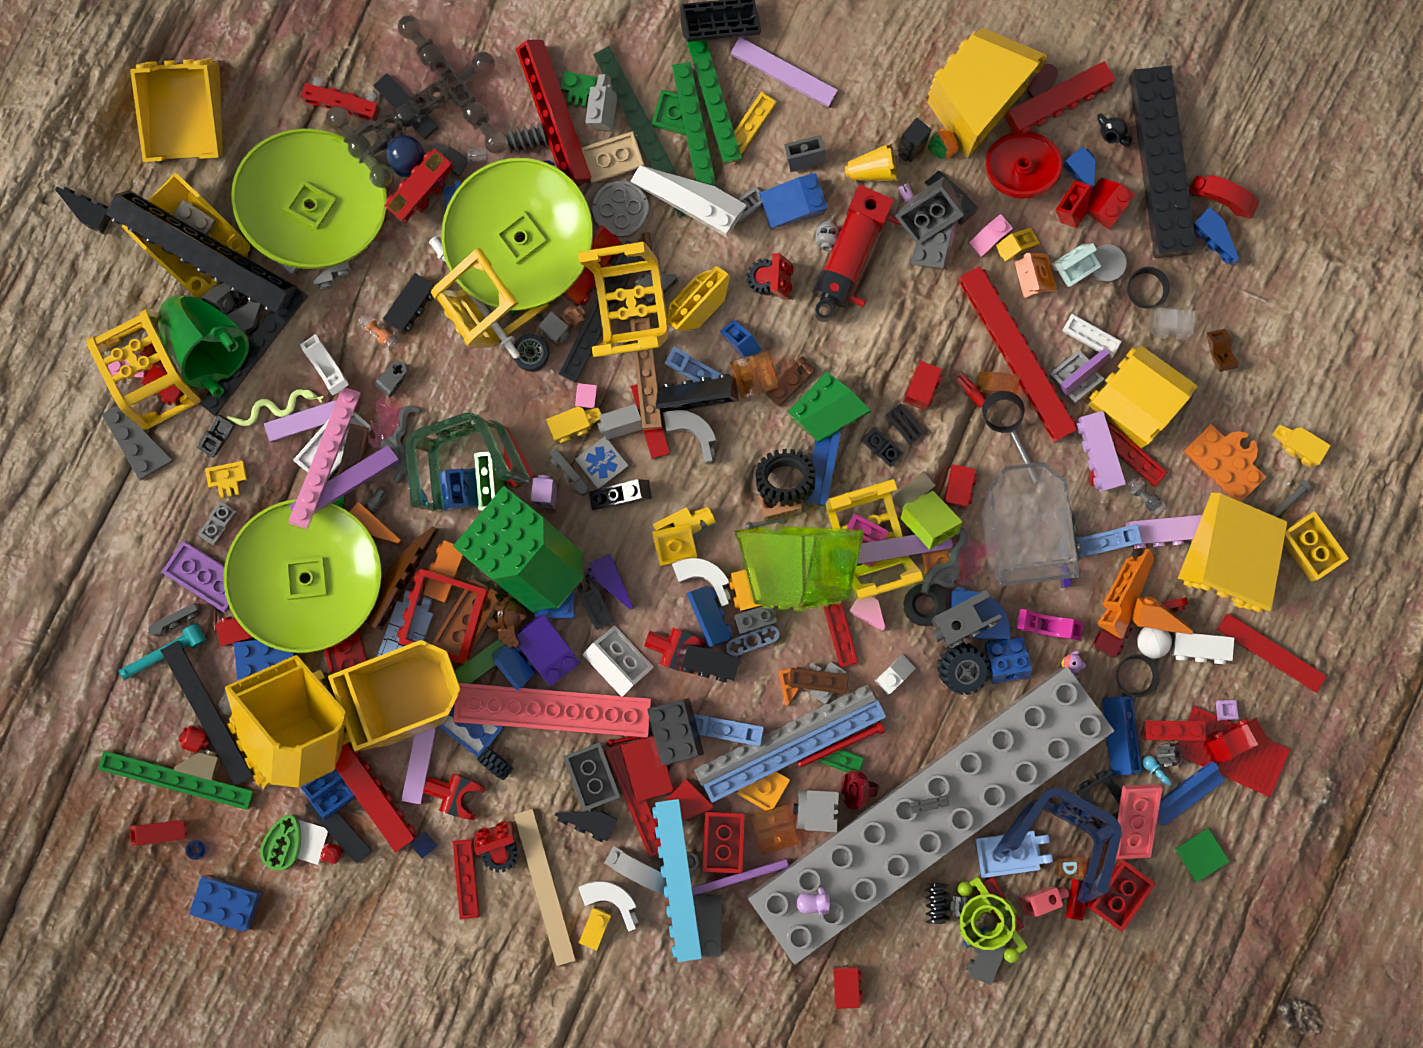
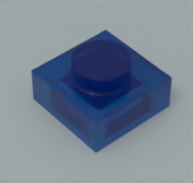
(423, 844)

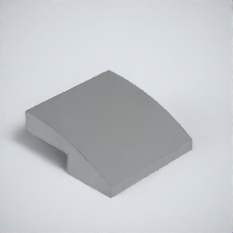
(1069, 367)

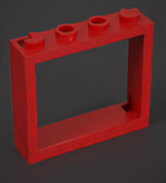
(474, 621)

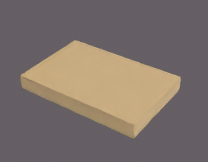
(613, 157)

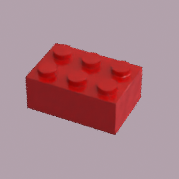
(723, 842)
(1124, 897)

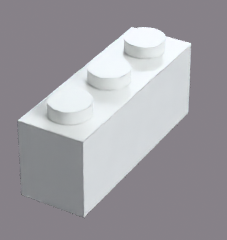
(1202, 647)

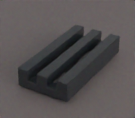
(905, 424)

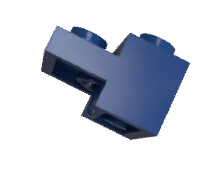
(459, 489)
(1008, 660)

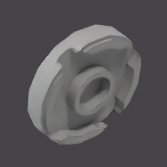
(1111, 261)

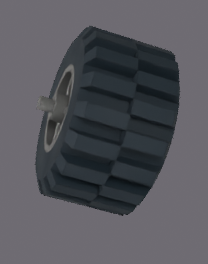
(963, 668)

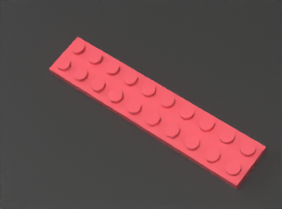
(552, 710)

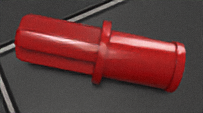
(970, 389)

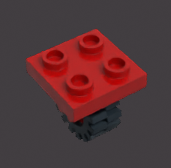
(772, 276)
(497, 846)

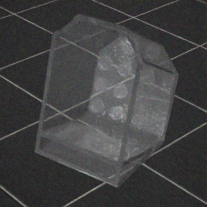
(1029, 526)

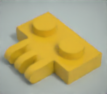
(226, 477)

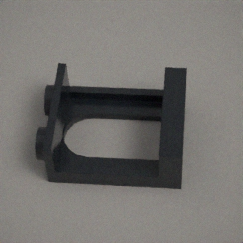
(1106, 778)

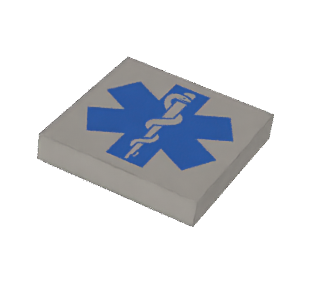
(601, 463)

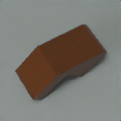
(1220, 349)

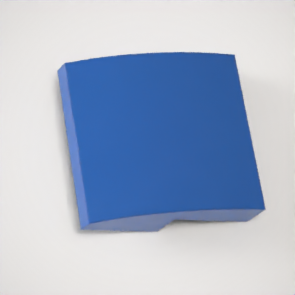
(328, 793)

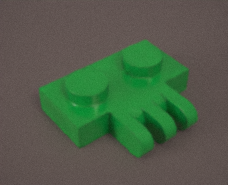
(577, 86)

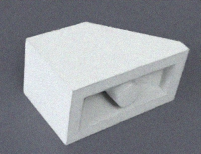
(895, 674)

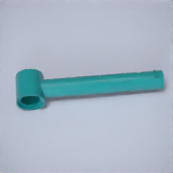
(192, 636)

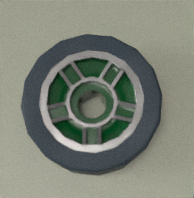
(541, 352)

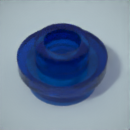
(189, 849)

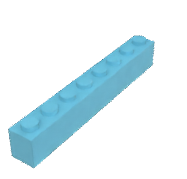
(678, 880)

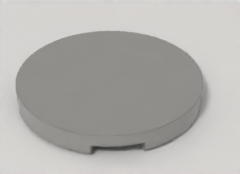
(620, 208)

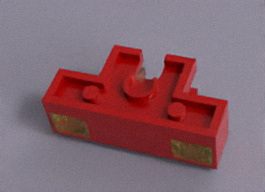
(424, 179)

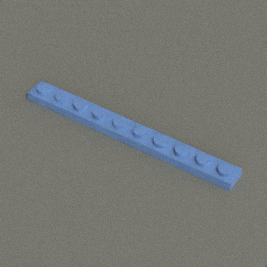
(794, 751)

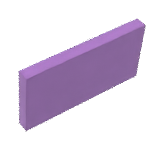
(198, 574)

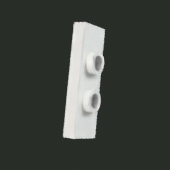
(1091, 335)

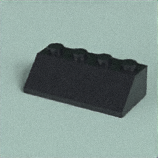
(697, 394)

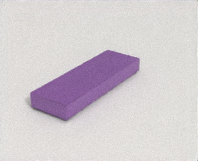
(1085, 371)

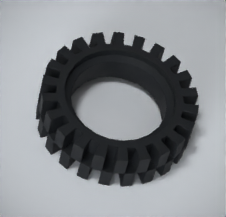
(785, 495)

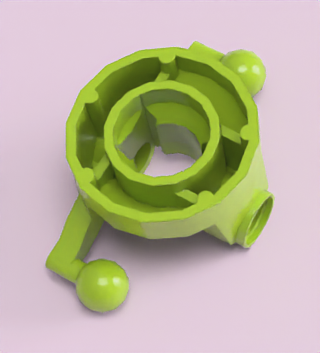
(1001, 933)

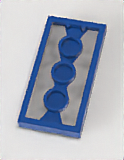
(472, 736)

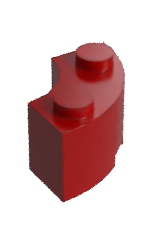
(1237, 740)

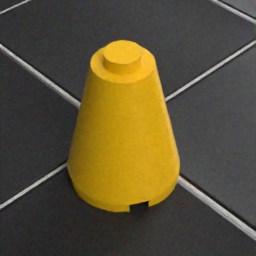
(874, 166)

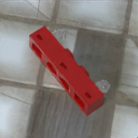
(327, 98)

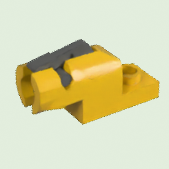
(700, 521)

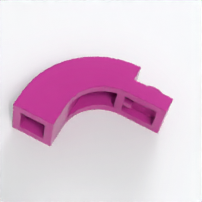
(1049, 625)

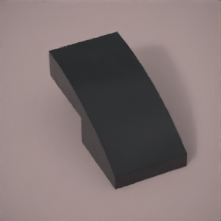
(217, 436)

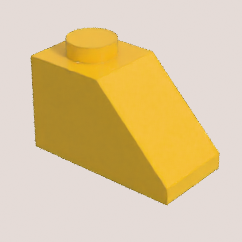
(1017, 244)
(595, 928)

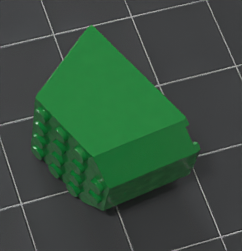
(522, 553)

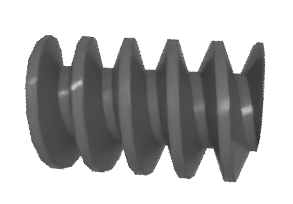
(526, 137)

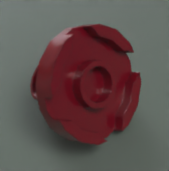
(857, 789)

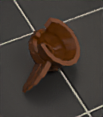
(510, 617)

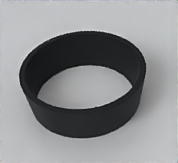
(1160, 275)
(1003, 395)
(1155, 675)

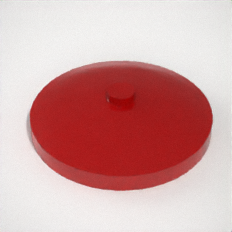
(1023, 165)

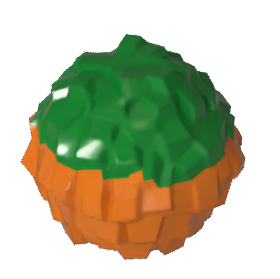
(943, 144)

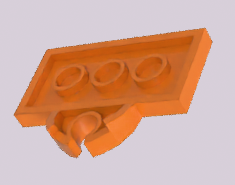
(1226, 461)

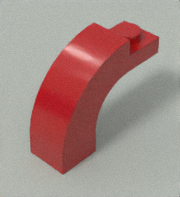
(1230, 194)

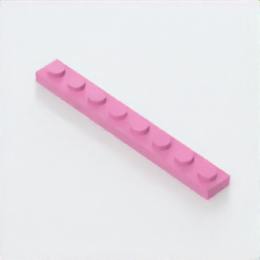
(324, 458)

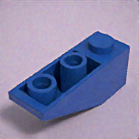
(1216, 235)

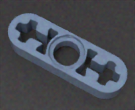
(767, 640)

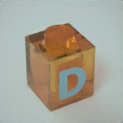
(1070, 867)

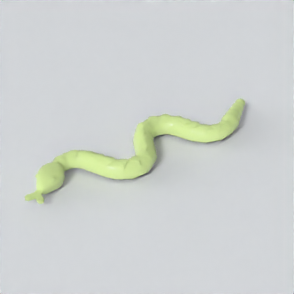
(273, 408)

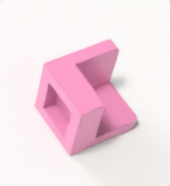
(586, 395)

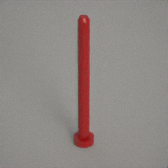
(878, 728)

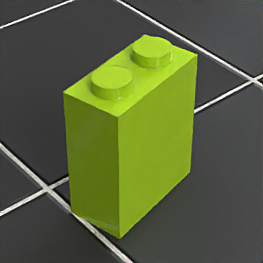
(931, 520)

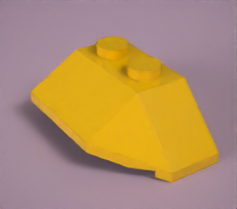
(698, 299)

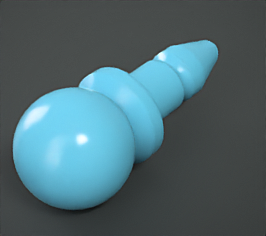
(1151, 764)

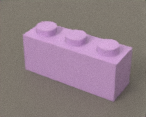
(544, 492)

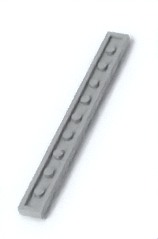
(785, 734)

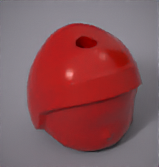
(330, 853)

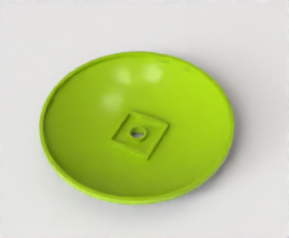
(299, 169)
(511, 200)
(266, 572)

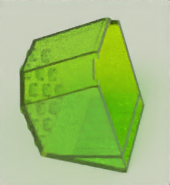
(799, 565)

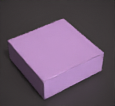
(1227, 710)

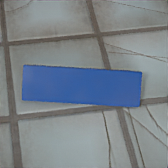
(823, 461)
(1123, 742)
(1189, 792)

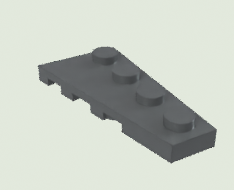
(138, 447)

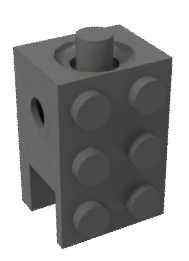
(961, 622)

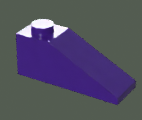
(607, 576)

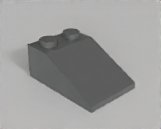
(709, 924)

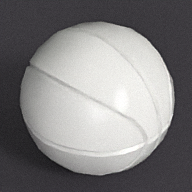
(1154, 642)

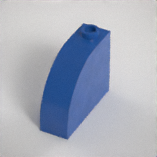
(985, 611)

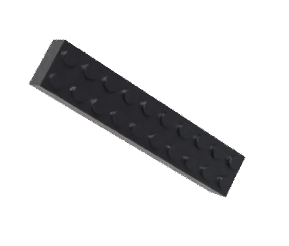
(1162, 162)
(201, 251)

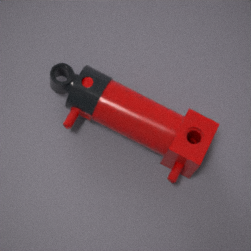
(851, 250)

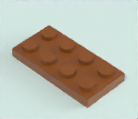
(453, 630)

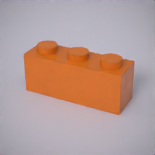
(449, 563)

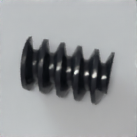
(937, 903)

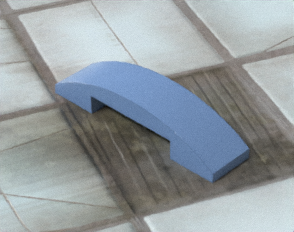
(689, 366)
(1110, 540)
(729, 730)

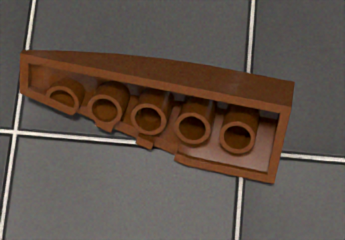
(397, 579)

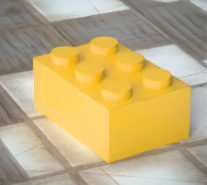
(1313, 547)

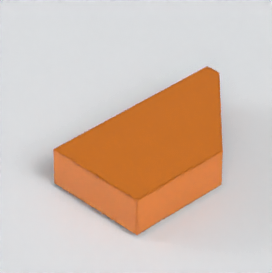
(788, 692)

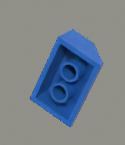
(709, 616)

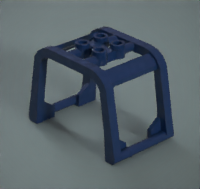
(1078, 813)

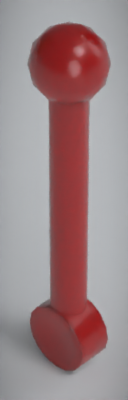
(611, 742)

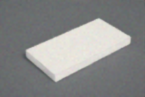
(307, 454)

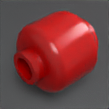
(193, 739)

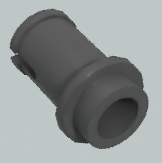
(376, 500)

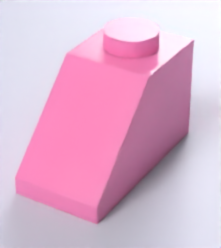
(991, 235)
(869, 611)

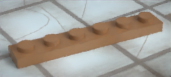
(646, 380)

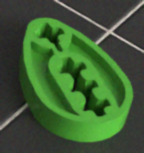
(271, 843)

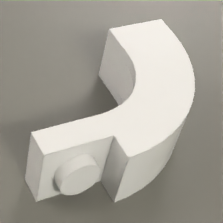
(324, 364)
(703, 569)
(612, 892)

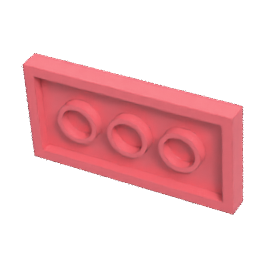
(1138, 820)

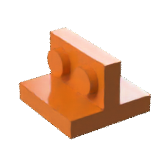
(1035, 274)

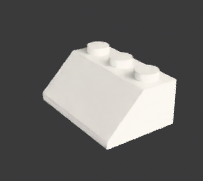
(618, 660)

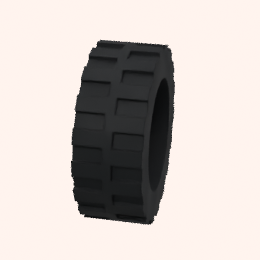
(911, 611)

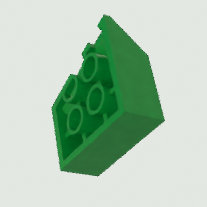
(827, 408)

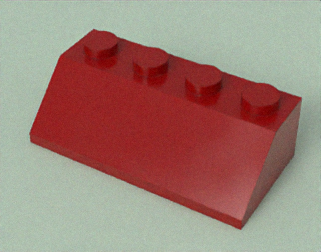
(580, 291)

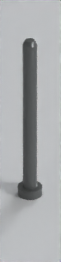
(1304, 487)

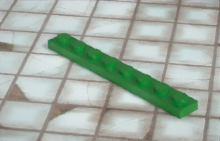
(714, 101)
(693, 123)
(175, 780)

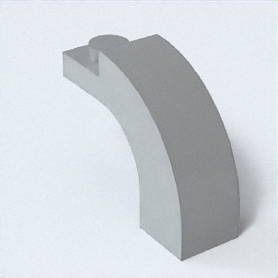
(686, 421)
(636, 870)

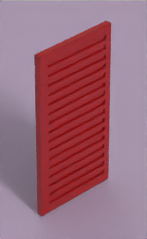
(1254, 768)

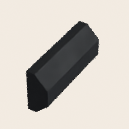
(719, 19)

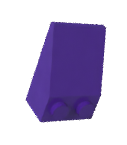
(547, 650)

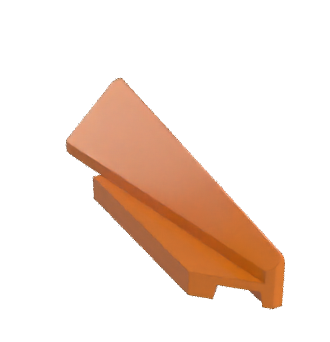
(1124, 593)

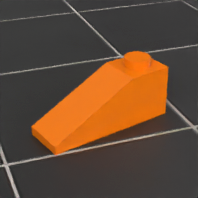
(373, 524)
(1154, 615)

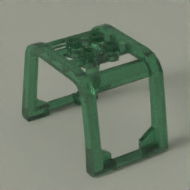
(448, 431)

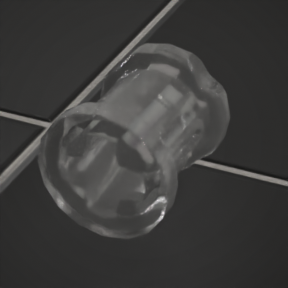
(477, 155)

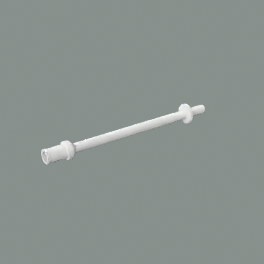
(507, 342)

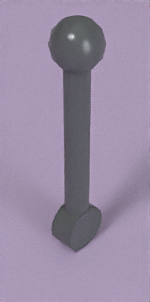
(750, 525)

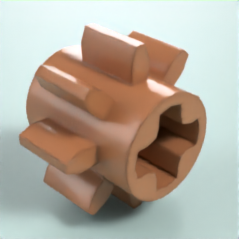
(574, 315)

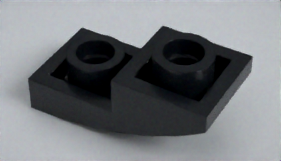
(882, 447)

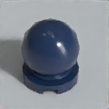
(404, 154)

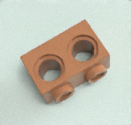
(777, 511)

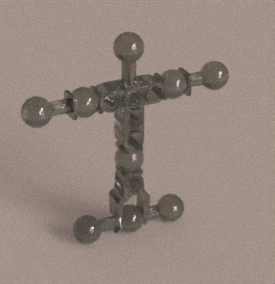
(407, 114)

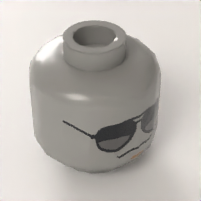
(826, 235)

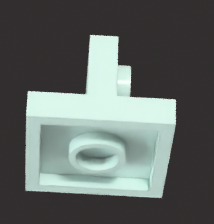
(1077, 264)

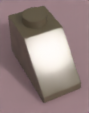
(201, 765)

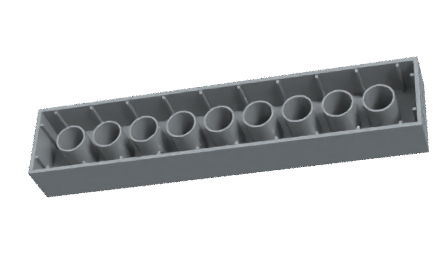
(892, 846)

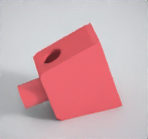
(1043, 900)

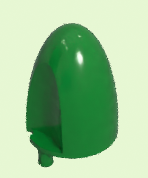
(201, 341)

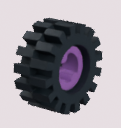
(495, 763)

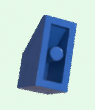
(1081, 166)
(740, 339)

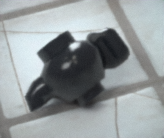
(1114, 130)

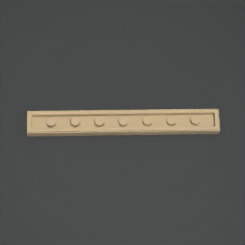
(544, 887)

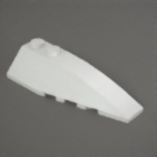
(693, 198)

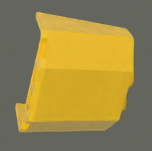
(1142, 396)

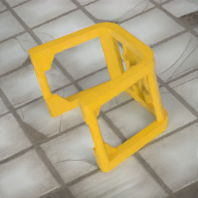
(147, 320)
(474, 327)
(646, 338)
(863, 496)

